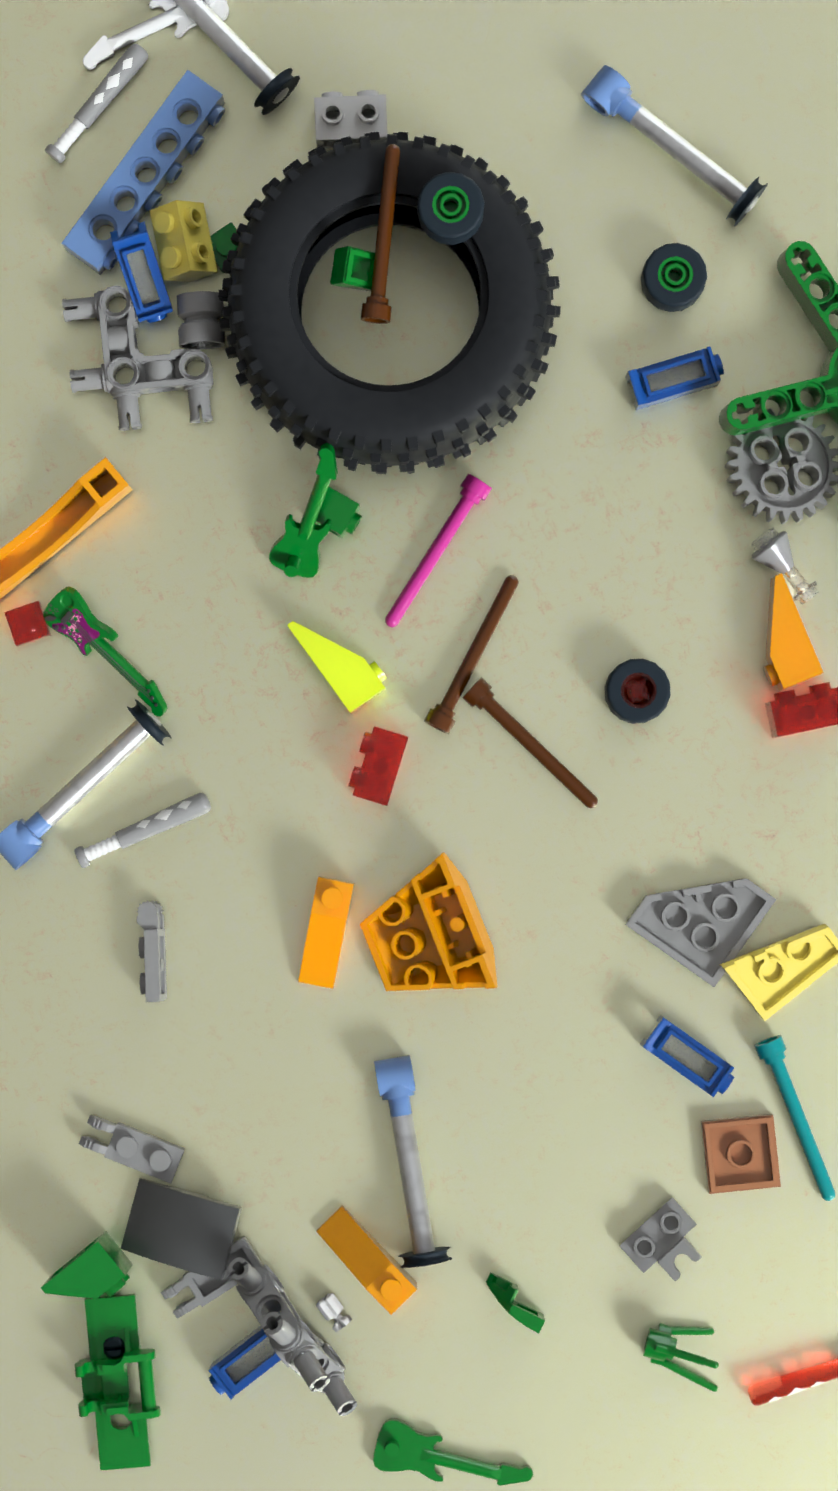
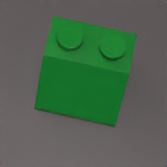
(92, 1272)

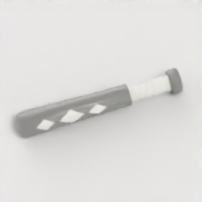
(107, 90)
(159, 822)

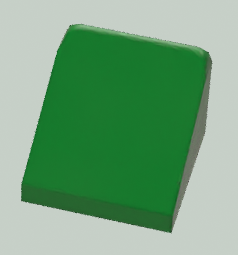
(352, 268)

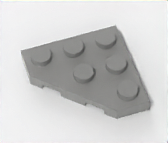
(702, 923)

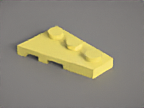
(783, 969)

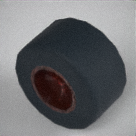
(648, 691)

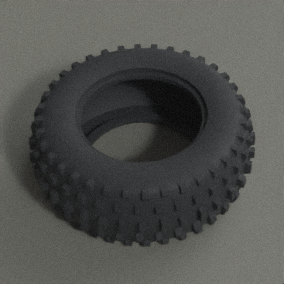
(363, 420)

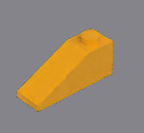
(787, 644)
(326, 932)
(367, 1260)

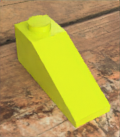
(345, 671)

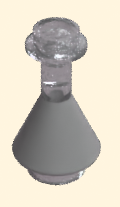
(774, 552)

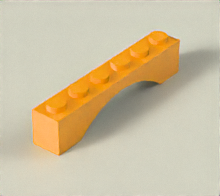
(61, 523)

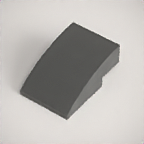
(181, 1228)

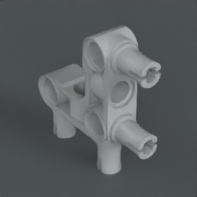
(120, 350)
(290, 1335)

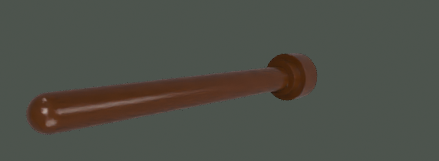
(376, 307)
(482, 697)
(442, 715)

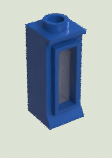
(142, 275)
(675, 377)
(689, 1057)
(243, 1363)

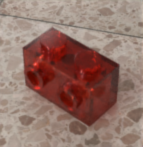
(804, 712)
(380, 765)

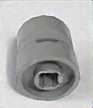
(201, 324)

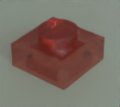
(27, 623)

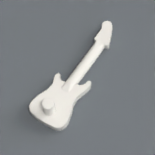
(172, 14)

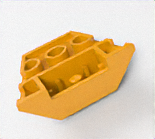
(431, 934)

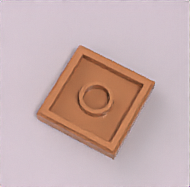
(740, 1153)

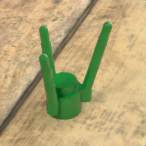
(662, 1346)

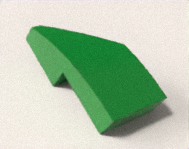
(505, 1294)

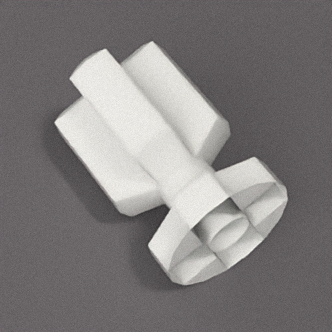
(331, 1309)

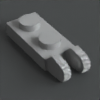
(153, 951)
(135, 1149)
(207, 1288)

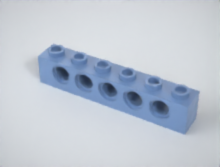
(188, 95)

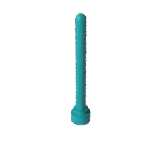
(772, 1052)

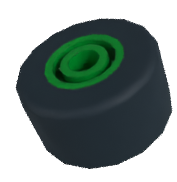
(454, 220)
(664, 287)

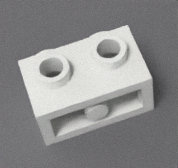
(349, 116)

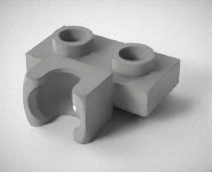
(662, 1240)

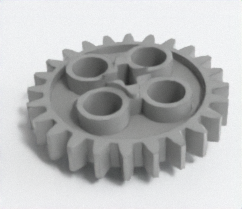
(813, 459)

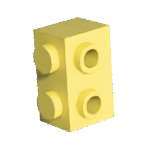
(183, 241)

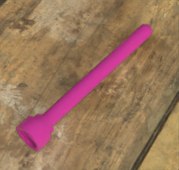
(472, 493)

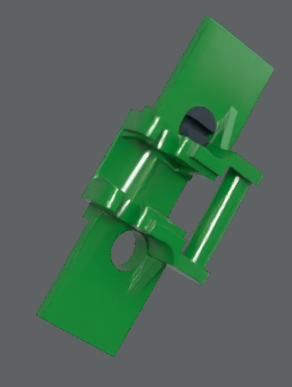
(105, 1382)

